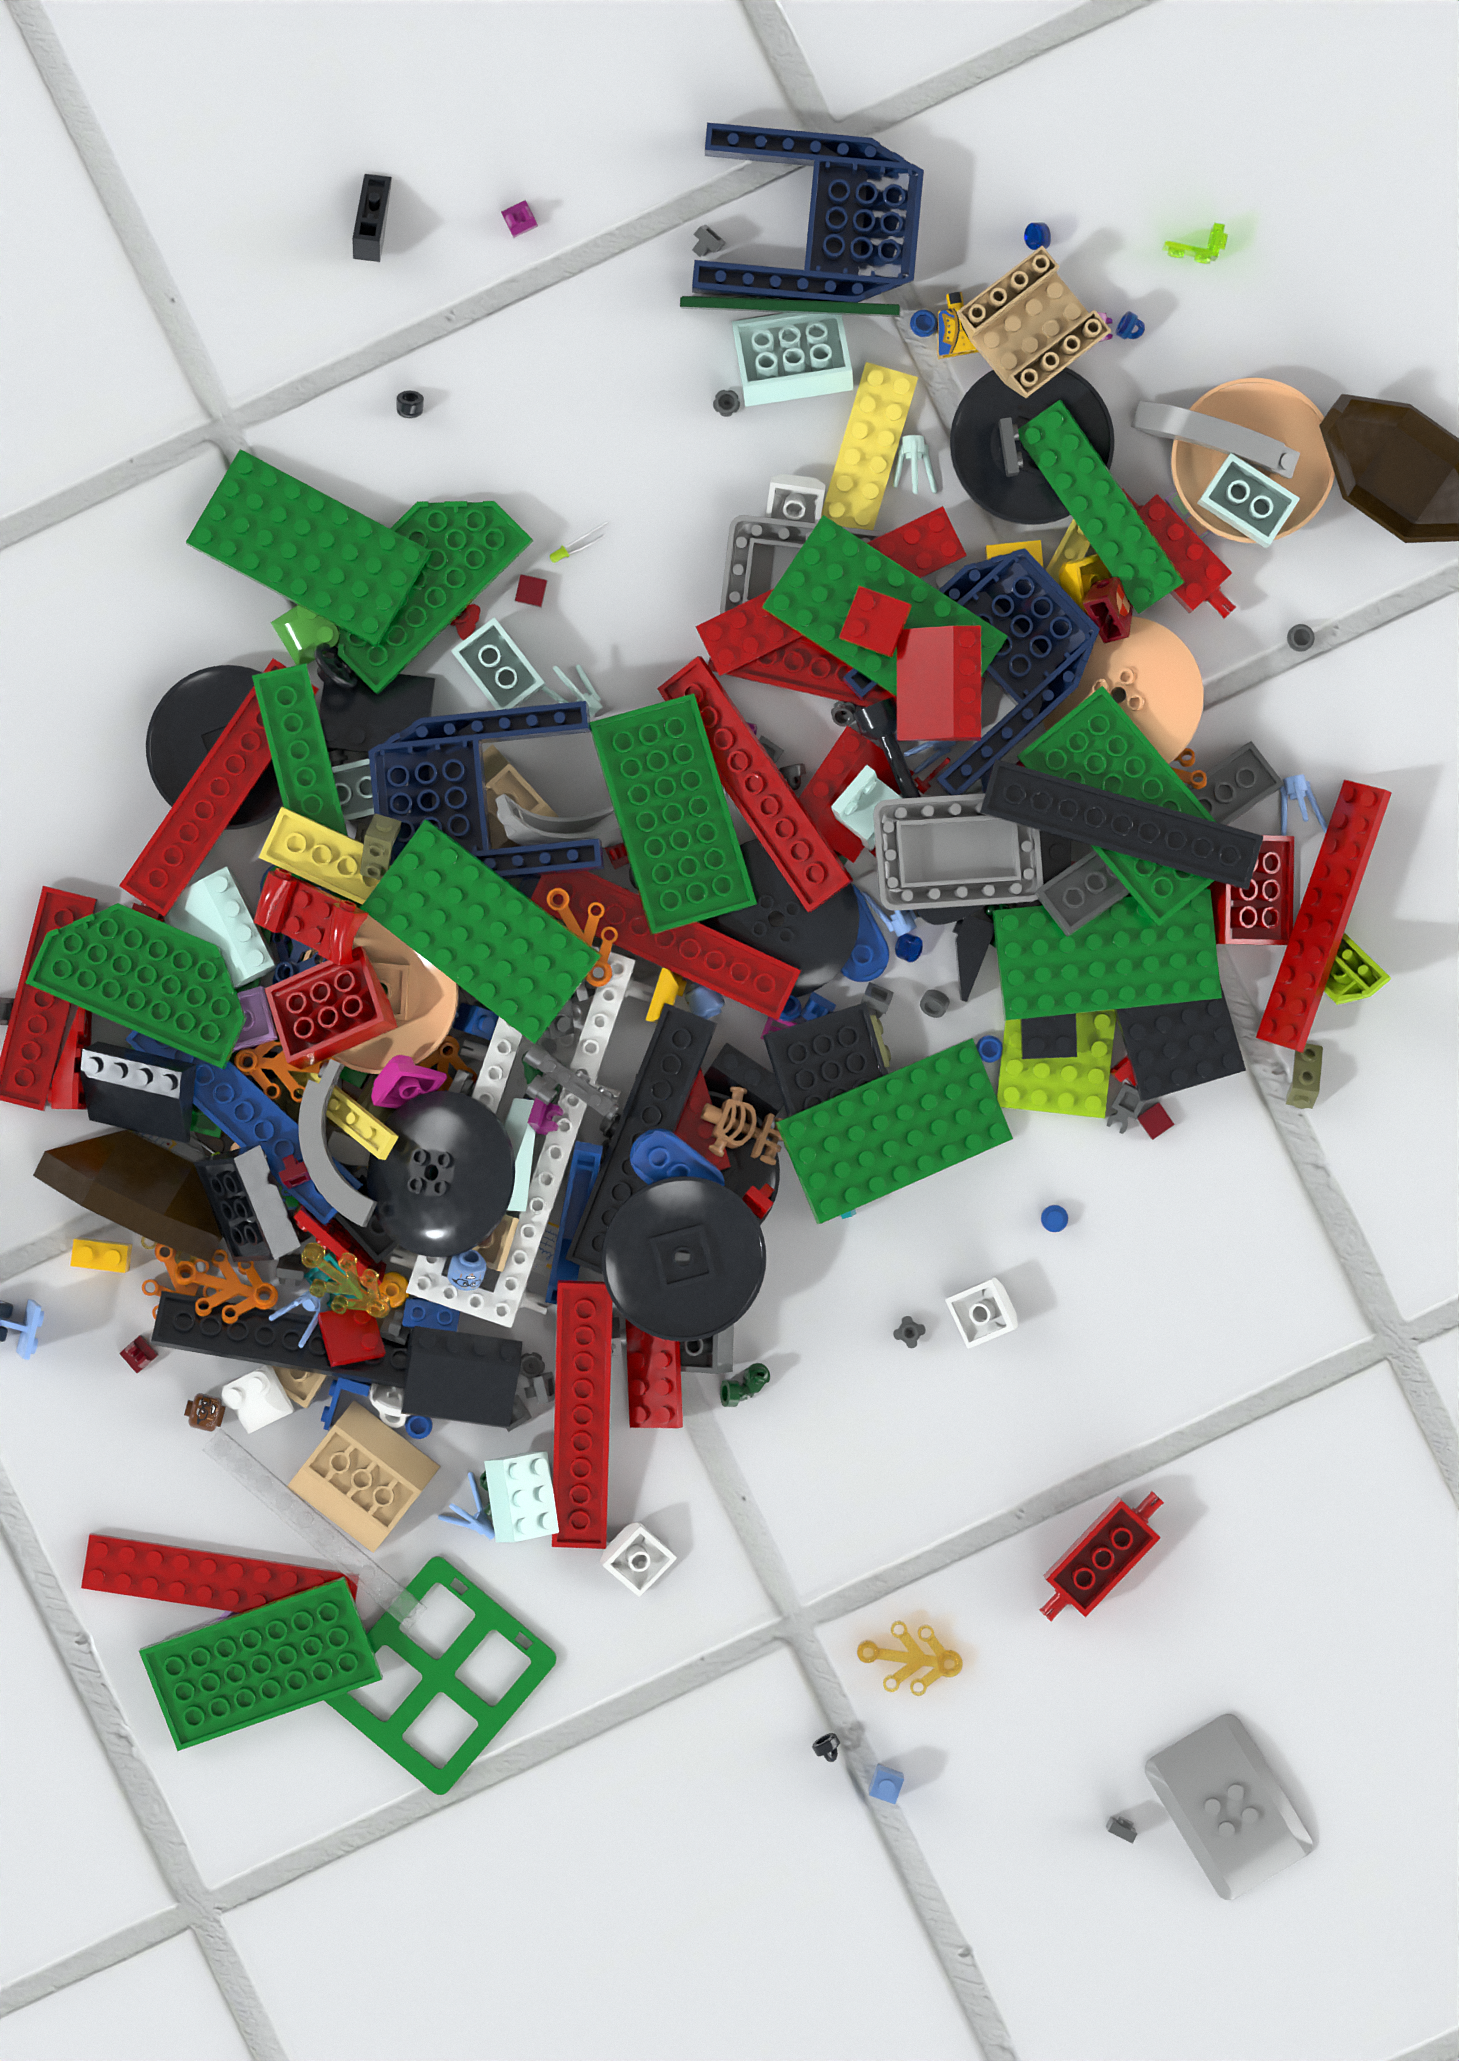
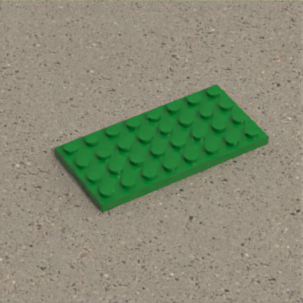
(308, 547)
(822, 586)
(1108, 752)
(672, 814)
(481, 931)
(1108, 962)
(894, 1130)
(261, 1663)

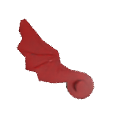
(924, 785)

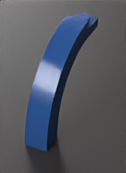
(579, 1187)

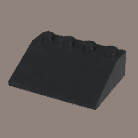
(361, 719)
(138, 1090)
(247, 1204)
(461, 1377)

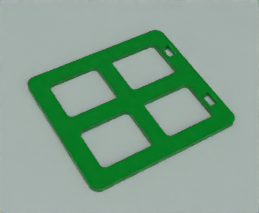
(439, 1676)

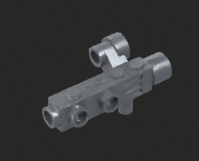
(576, 1083)

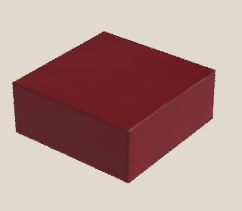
(531, 590)
(1155, 1121)

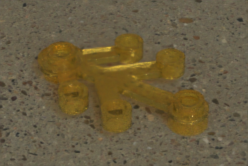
(373, 1301)
(914, 1658)

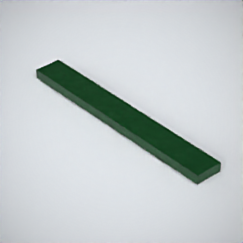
(790, 306)

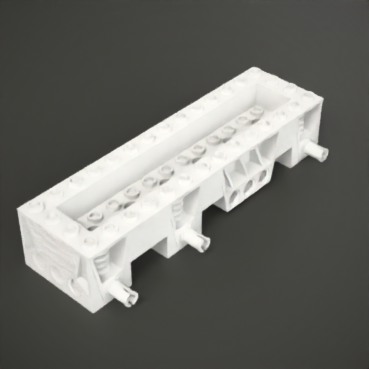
(497, 1086)

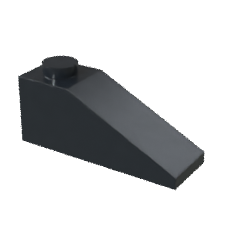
(371, 218)
(971, 946)

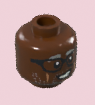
(205, 1412)

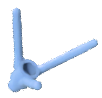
(476, 1522)

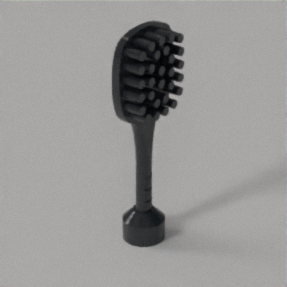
(880, 724)

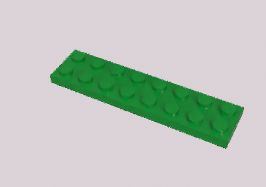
(1099, 506)

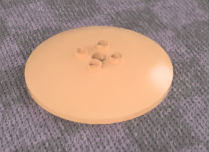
(1272, 411)
(1159, 684)
(419, 995)

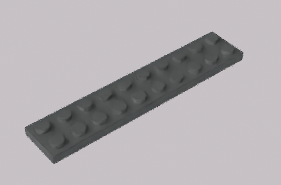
(1090, 885)

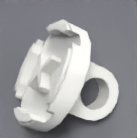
(388, 1402)

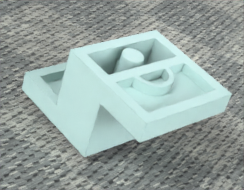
(858, 802)

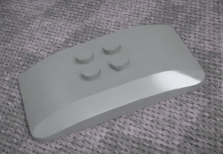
(761, 553)
(952, 855)
(1228, 1806)

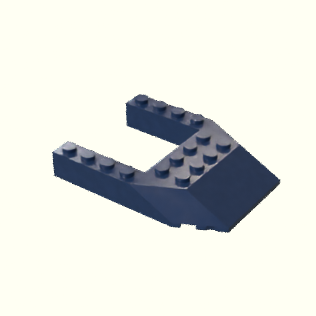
(858, 223)
(1034, 666)
(439, 776)

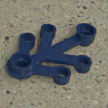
(292, 961)

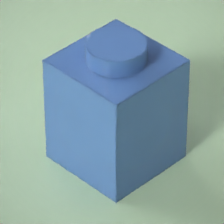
(886, 1784)

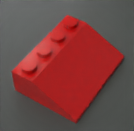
(939, 684)
(833, 777)
(1266, 909)
(329, 1009)

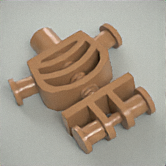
(725, 1120)

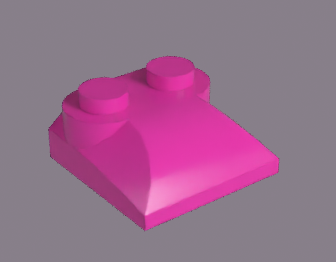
(403, 1081)

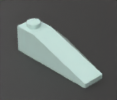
(522, 1141)

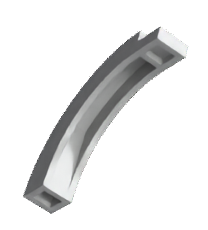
(1215, 434)
(534, 829)
(349, 1151)
(316, 1152)

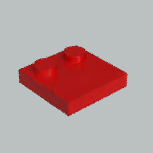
(875, 621)
(350, 1336)

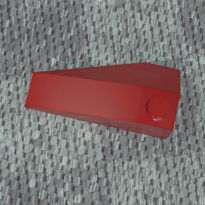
(66, 1083)

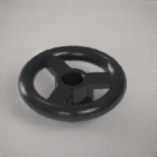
(332, 670)

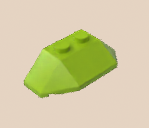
(1353, 974)

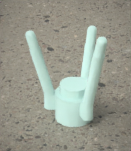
(914, 448)
(592, 700)

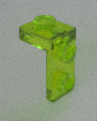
(1216, 241)

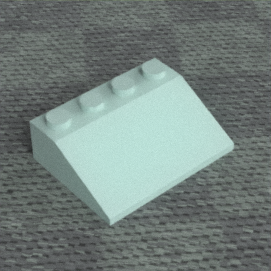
(791, 357)
(221, 915)

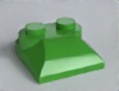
(303, 631)

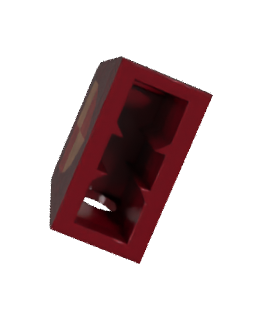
(1109, 609)

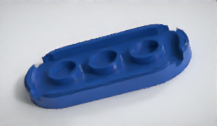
(870, 950)
(665, 1155)

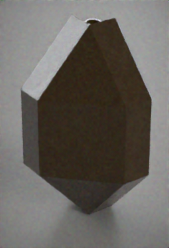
(1395, 467)
(138, 1188)

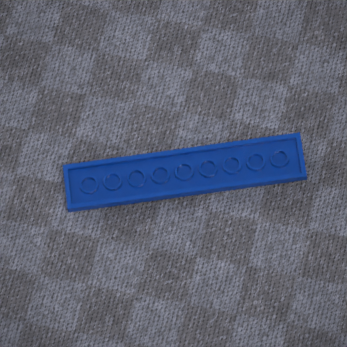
(248, 1119)

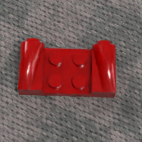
(309, 916)

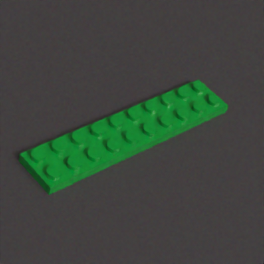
(299, 748)

